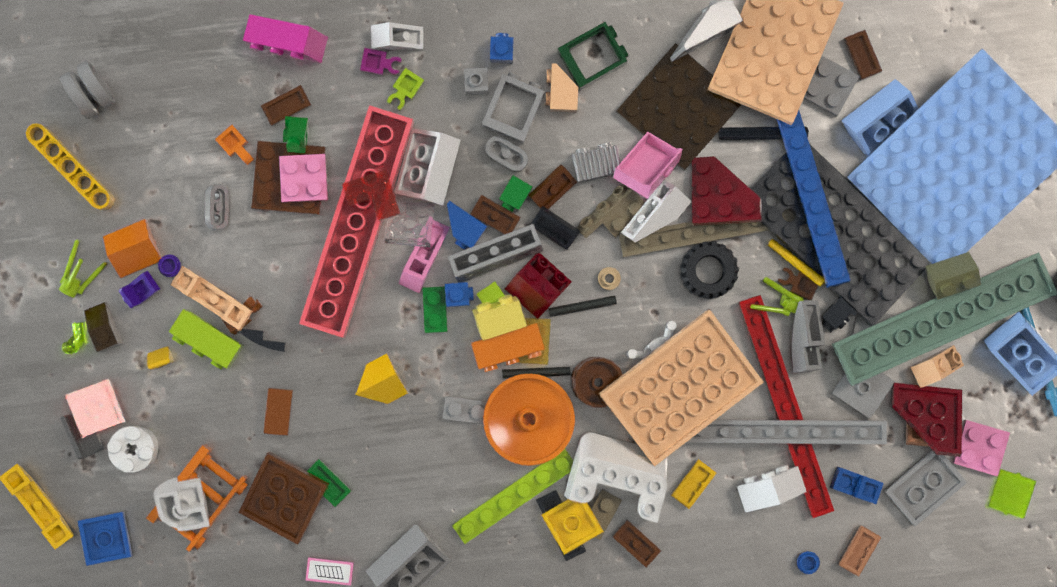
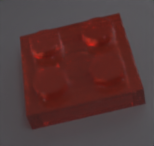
(94, 408)

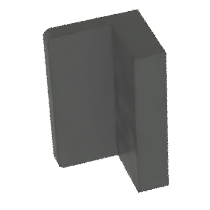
(82, 446)

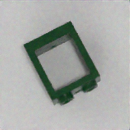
(571, 65)

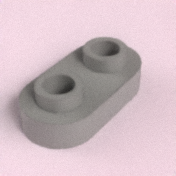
(506, 154)
(216, 207)

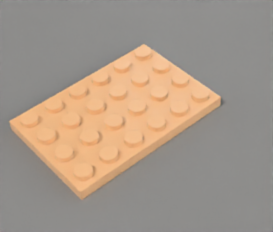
(775, 54)
(681, 387)

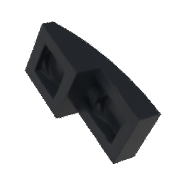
(259, 338)

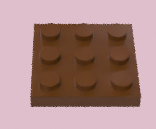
(267, 179)
(283, 498)

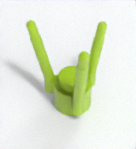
(70, 284)
(788, 300)

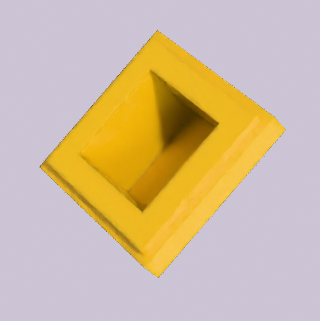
(159, 358)

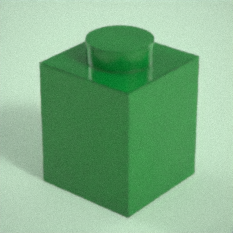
(515, 194)

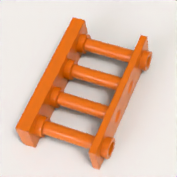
(203, 459)

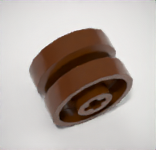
(584, 375)

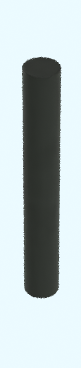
(581, 306)
(549, 371)

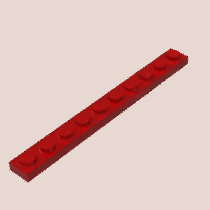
(785, 403)

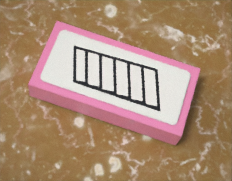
(329, 571)

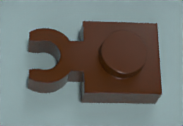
(801, 284)

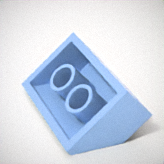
(880, 116)

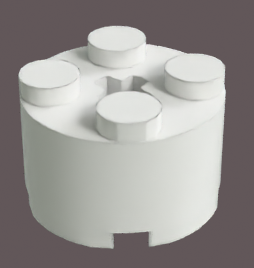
(120, 446)

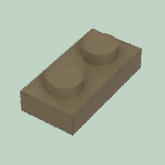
(605, 508)

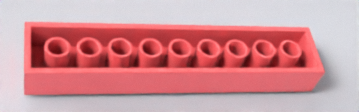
(355, 227)

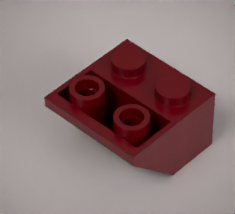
(538, 285)

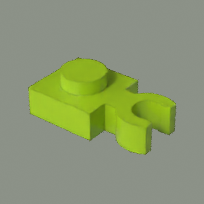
(407, 86)

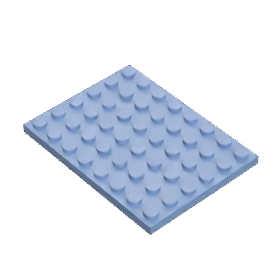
(960, 161)

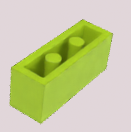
(205, 339)

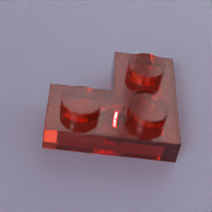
(375, 188)

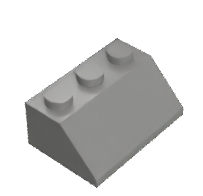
(409, 561)

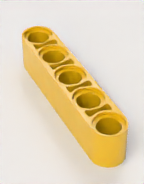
(60, 161)

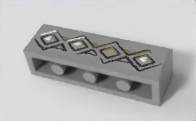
(495, 253)

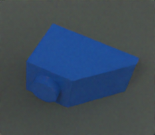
(464, 227)

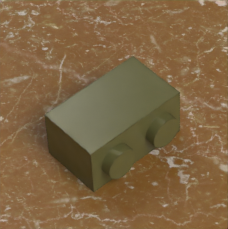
(953, 275)

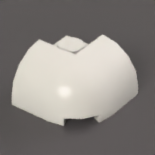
(182, 504)

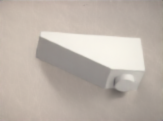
(658, 211)

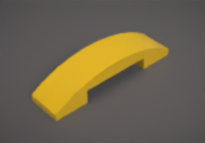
(38, 505)

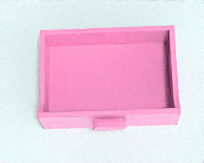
(647, 165)

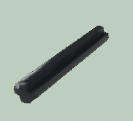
(751, 133)

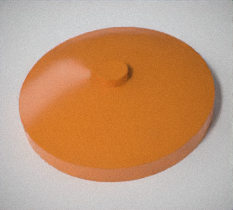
(529, 419)

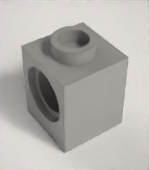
(476, 81)

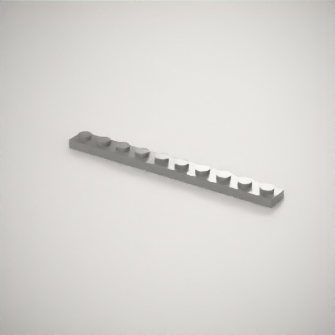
(794, 432)

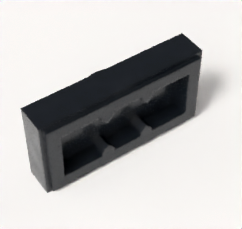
(555, 228)

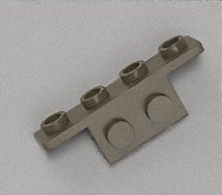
(613, 212)

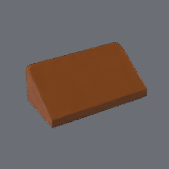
(278, 411)

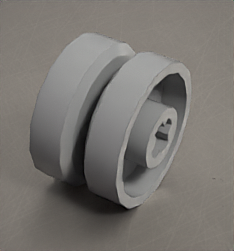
(84, 91)

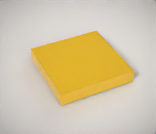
(572, 524)

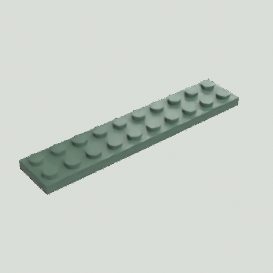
(944, 319)

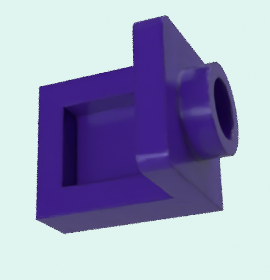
(139, 290)

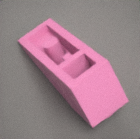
(422, 259)

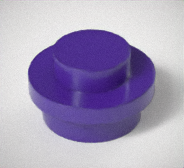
(169, 265)

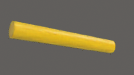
(796, 262)

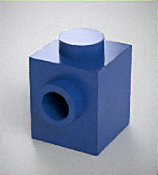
(501, 48)
(458, 294)

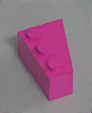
(285, 38)

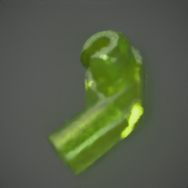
(76, 341)

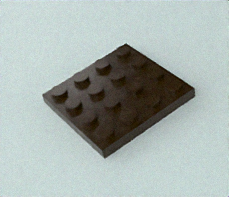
(678, 106)

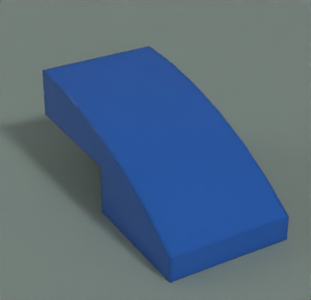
(856, 485)

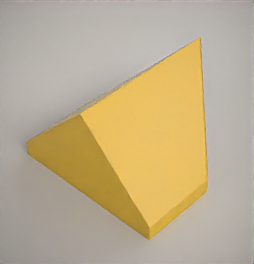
(381, 381)

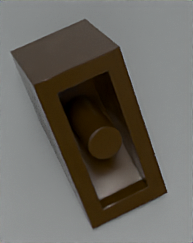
(102, 328)

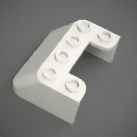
(620, 466)

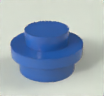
(808, 562)

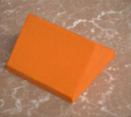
(131, 248)

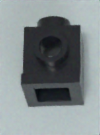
(837, 315)

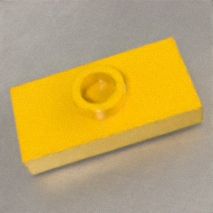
(693, 484)

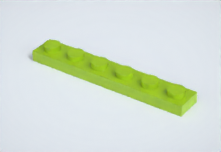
(513, 497)

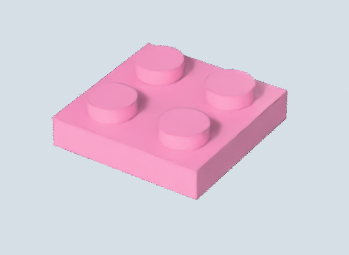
(303, 178)
(982, 447)

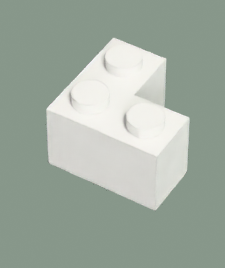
(771, 489)

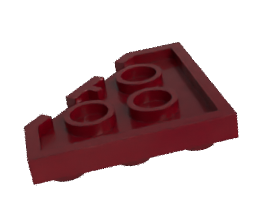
(721, 195)
(932, 414)

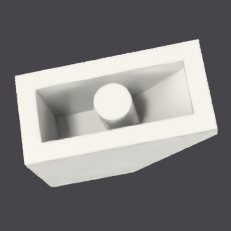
(396, 37)

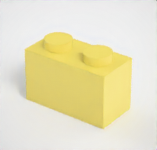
(499, 317)

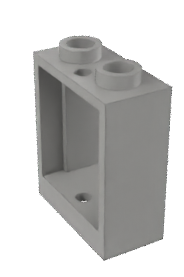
(505, 129)

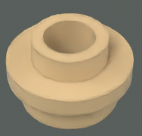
(601, 278)

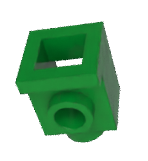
(296, 134)

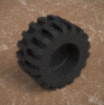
(727, 261)

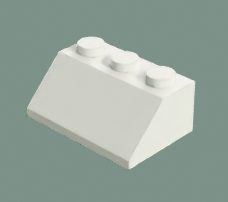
(427, 166)

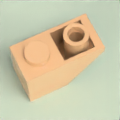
(563, 91)
(937, 366)

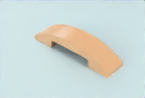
(211, 298)

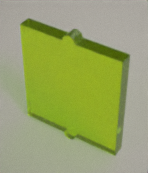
(1012, 493)

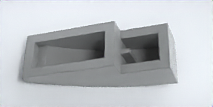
(807, 337)

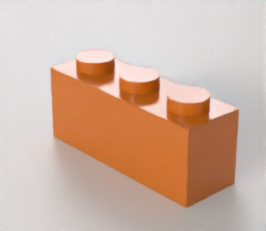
(508, 347)

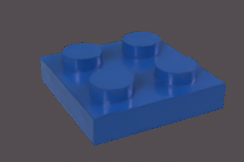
(105, 538)

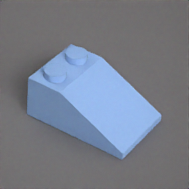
(1023, 353)

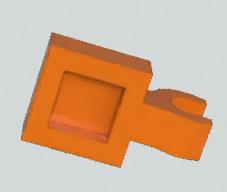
(233, 143)

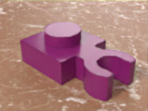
(375, 62)

